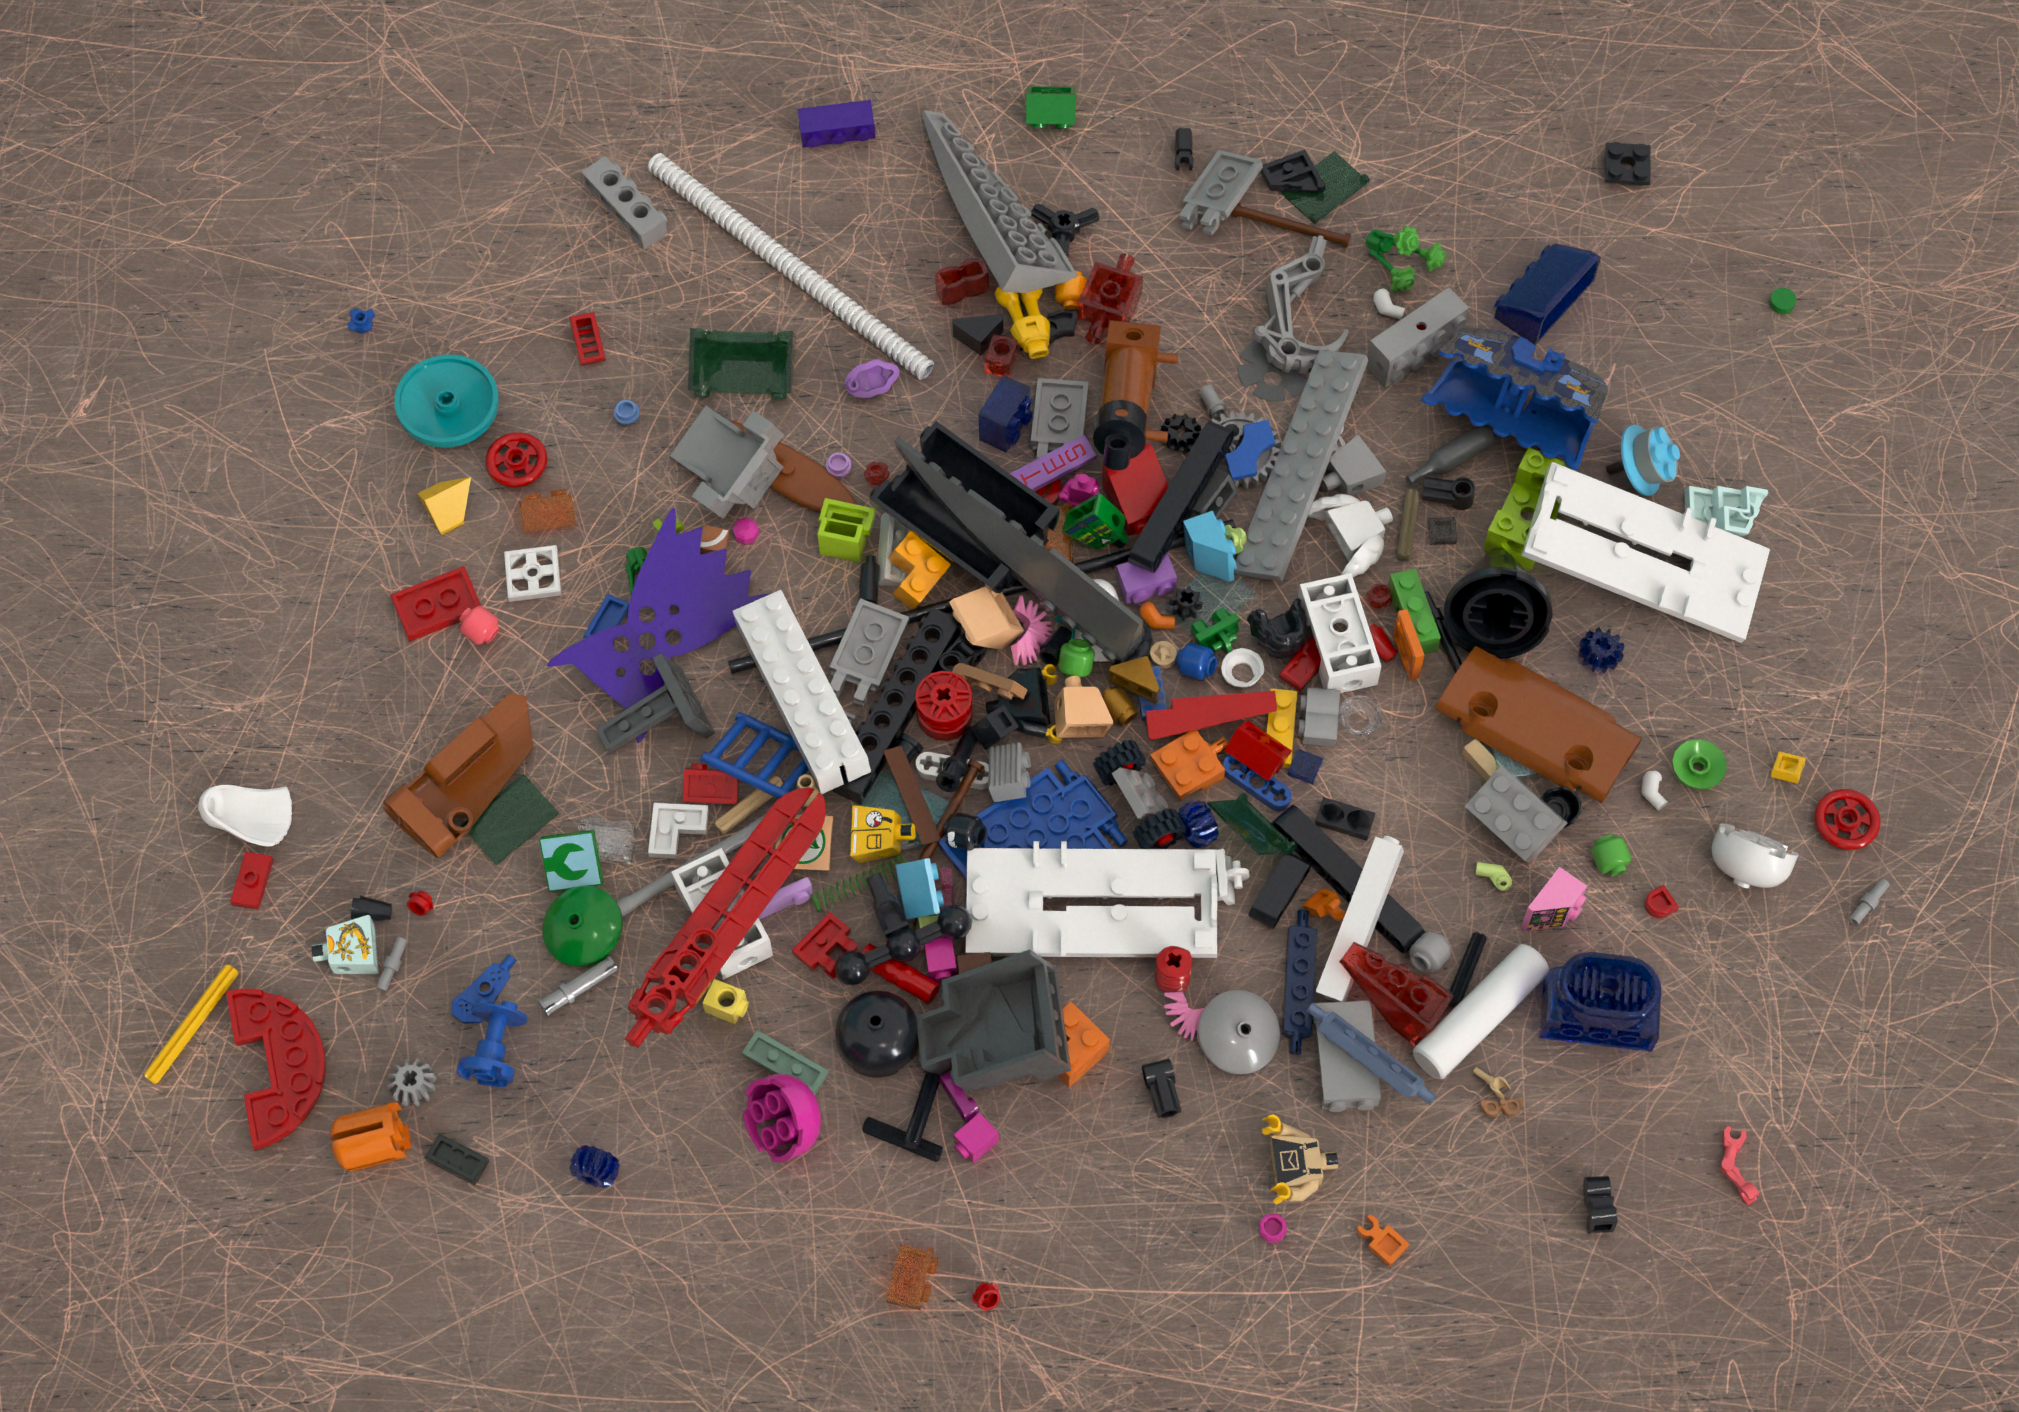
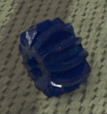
(1601, 659)
(1199, 823)
(594, 1166)

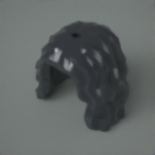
(1281, 635)

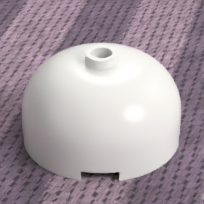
(1751, 857)

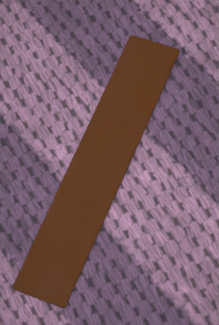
(912, 795)

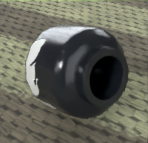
(965, 831)

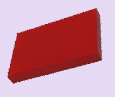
(435, 603)

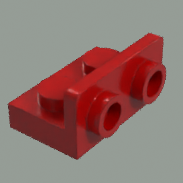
(709, 785)

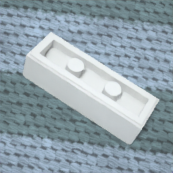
(890, 536)

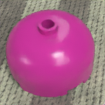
(793, 1107)

